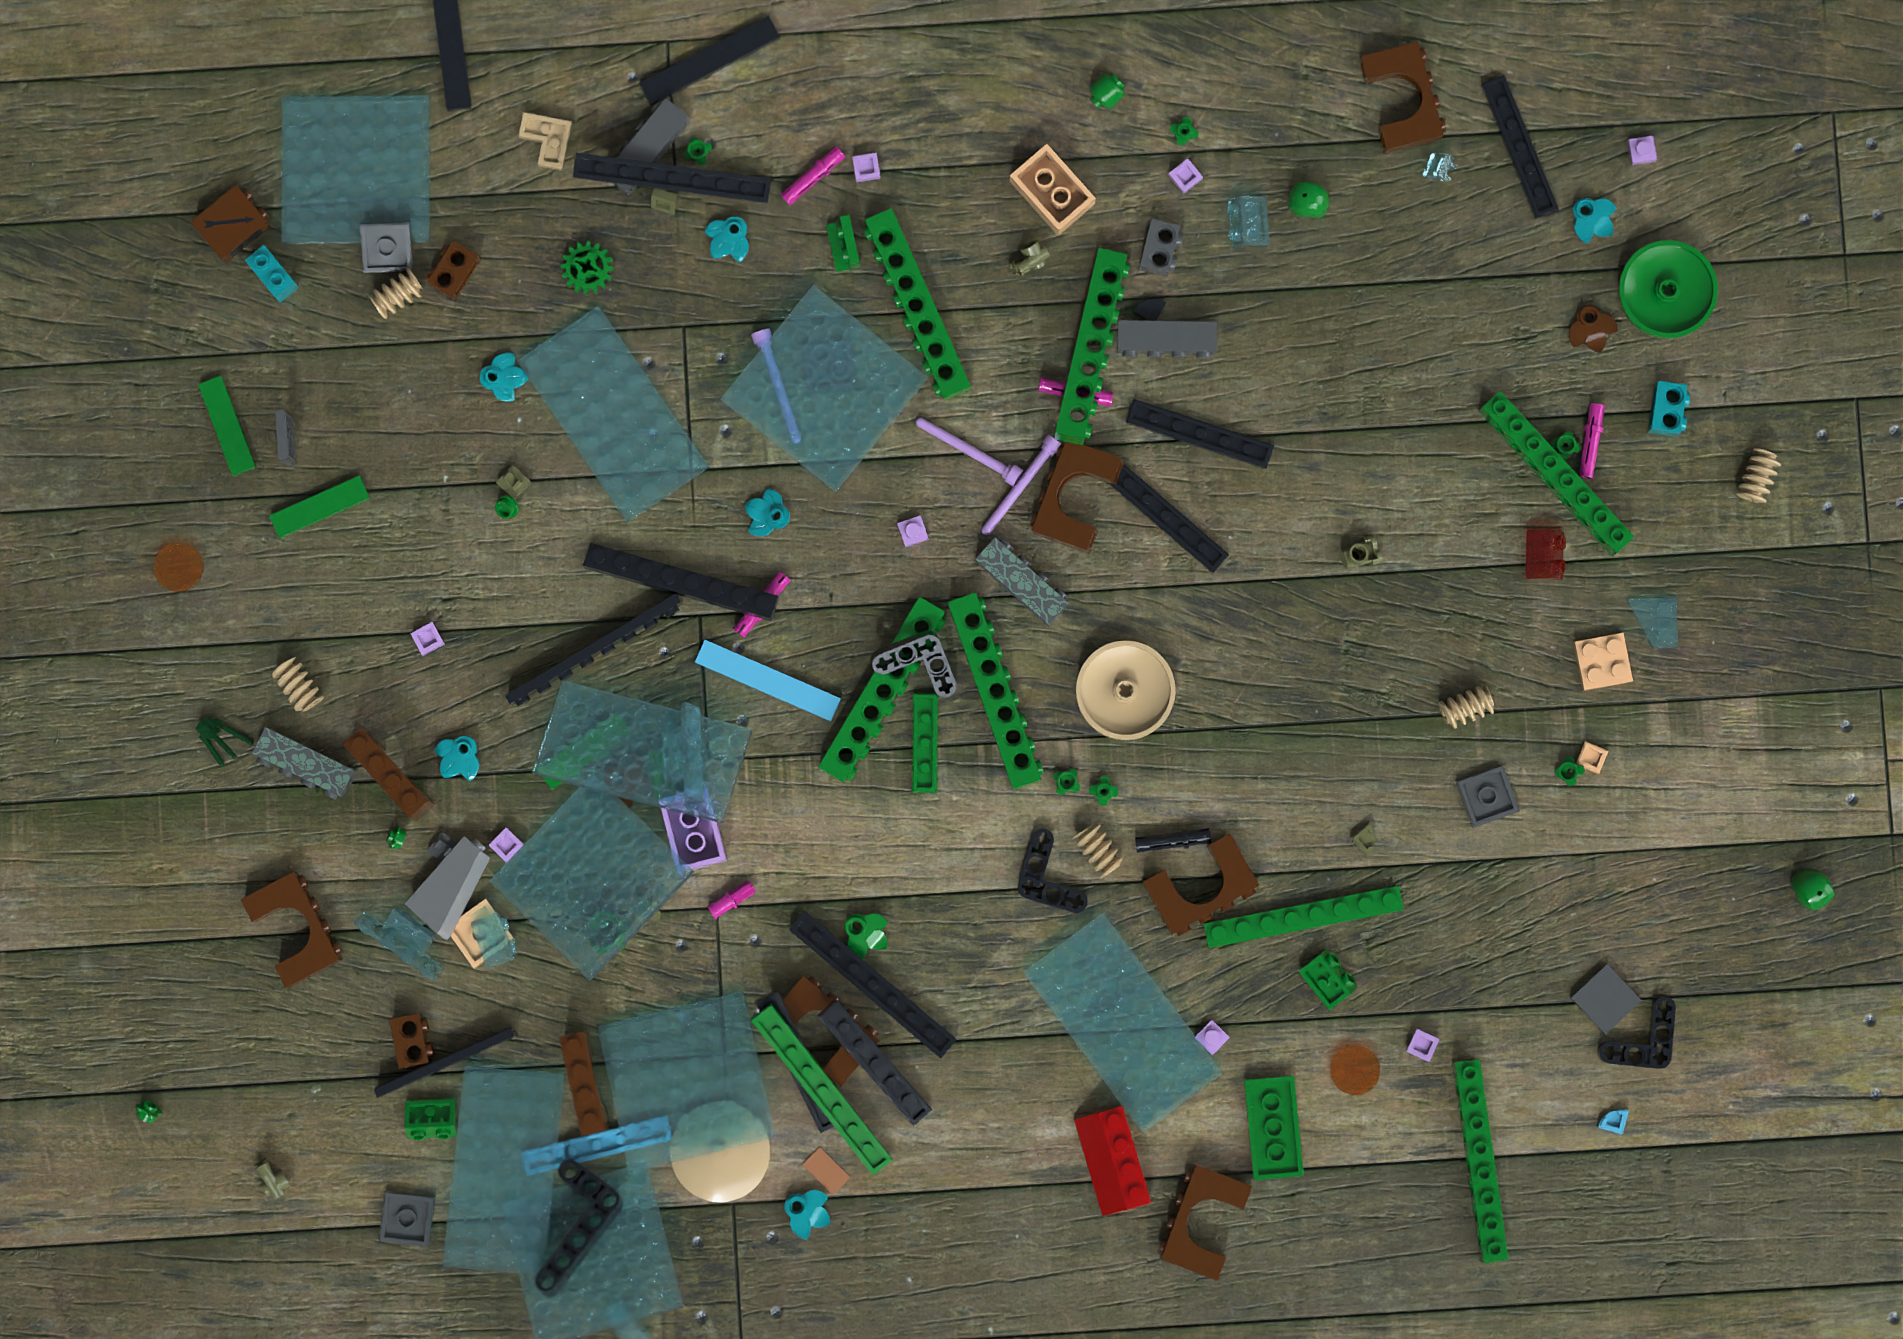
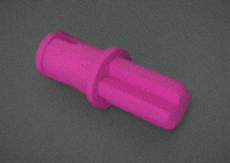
(731, 899)

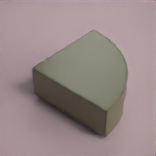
(1365, 839)

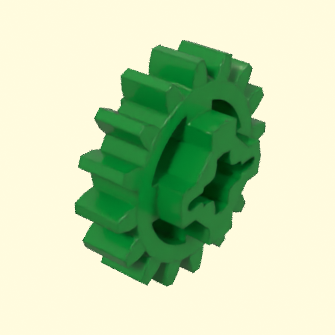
(583, 278)

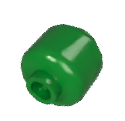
(1107, 90)

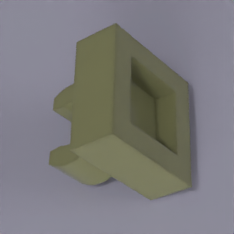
(664, 201)
(513, 482)

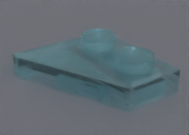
(1657, 620)

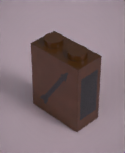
(231, 223)

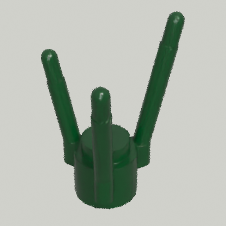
(210, 730)

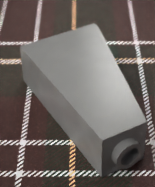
(449, 887)

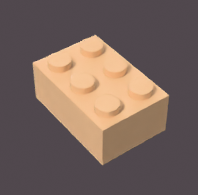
(1052, 189)

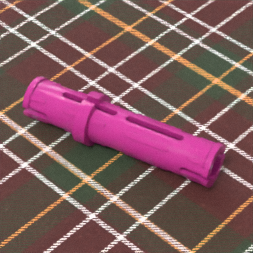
(815, 173)
(1058, 388)
(1591, 441)
(773, 588)

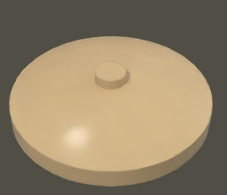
(1125, 690)
(725, 1173)

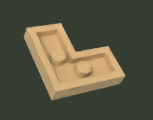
(554, 137)

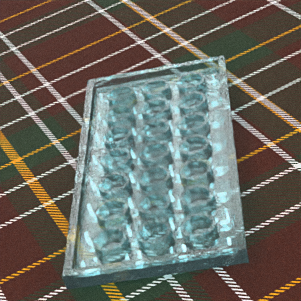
(613, 414)
(617, 749)
(1123, 1023)
(504, 1170)

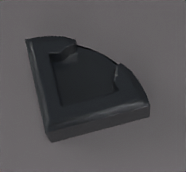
(1150, 309)

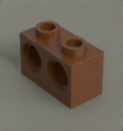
(459, 273)
(404, 1042)

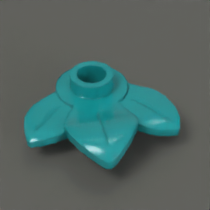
(1595, 222)
(726, 241)
(507, 377)
(763, 513)
(456, 760)
(811, 1213)

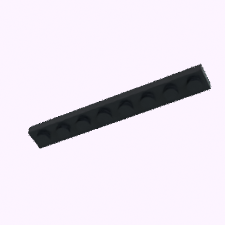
(671, 178)
(681, 582)
(585, 656)
(872, 984)

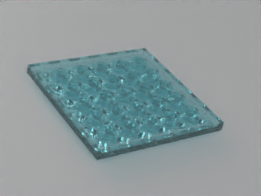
(354, 165)
(824, 388)
(591, 878)
(686, 1082)
(623, 1275)

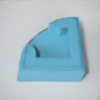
(1614, 1121)

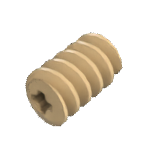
(396, 293)
(1758, 476)
(296, 685)
(1467, 706)
(1099, 849)

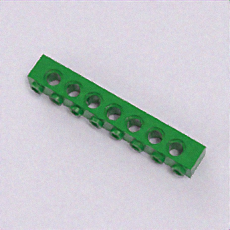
(887, 224)
(1106, 263)
(1556, 474)
(972, 605)
(831, 764)
(1480, 1161)

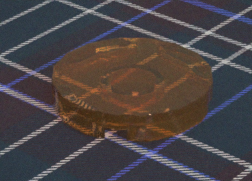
(178, 567)
(1355, 1070)

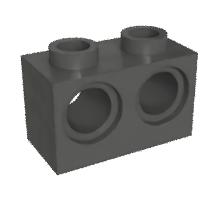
(1155, 246)

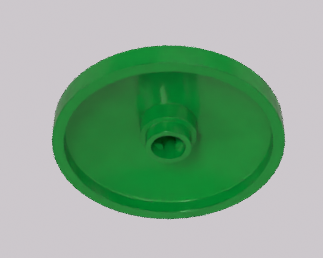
(1668, 289)

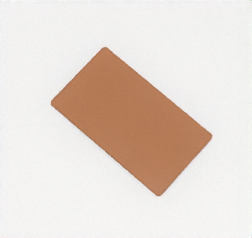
(826, 1170)

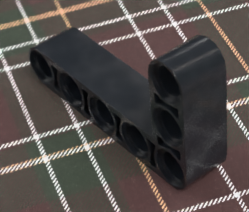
(581, 1228)

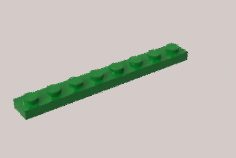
(1303, 917)
(821, 1089)

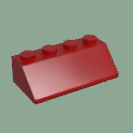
(1112, 1161)

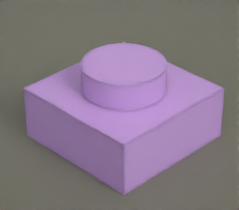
(1642, 150)
(866, 167)
(1185, 176)
(913, 531)
(427, 638)
(506, 845)
(1212, 1037)
(1422, 1045)

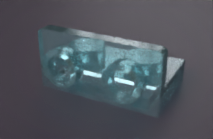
(1248, 221)
(494, 940)

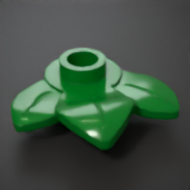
(869, 935)

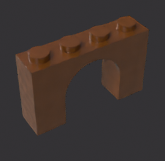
(1407, 64)
(1072, 463)
(384, 771)
(1236, 882)
(320, 950)
(807, 998)
(578, 1062)
(1201, 1186)

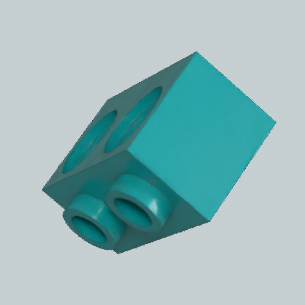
(271, 274)
(1662, 407)

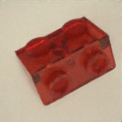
(1545, 554)

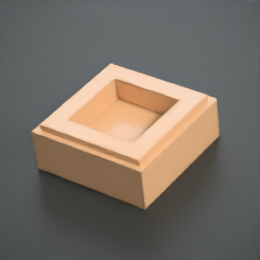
(1592, 757)

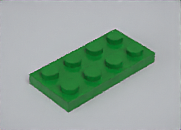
(1273, 1128)

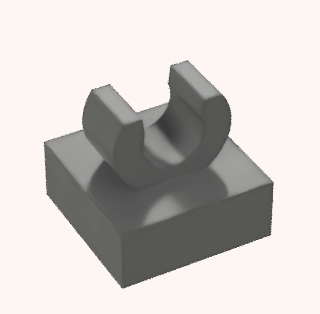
(442, 846)

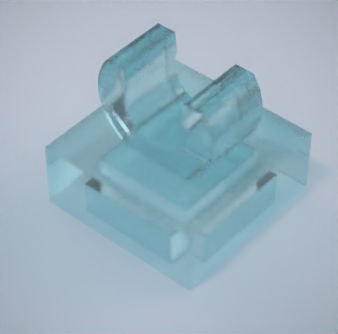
(1438, 166)

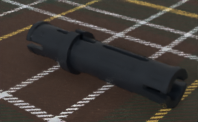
(1173, 840)

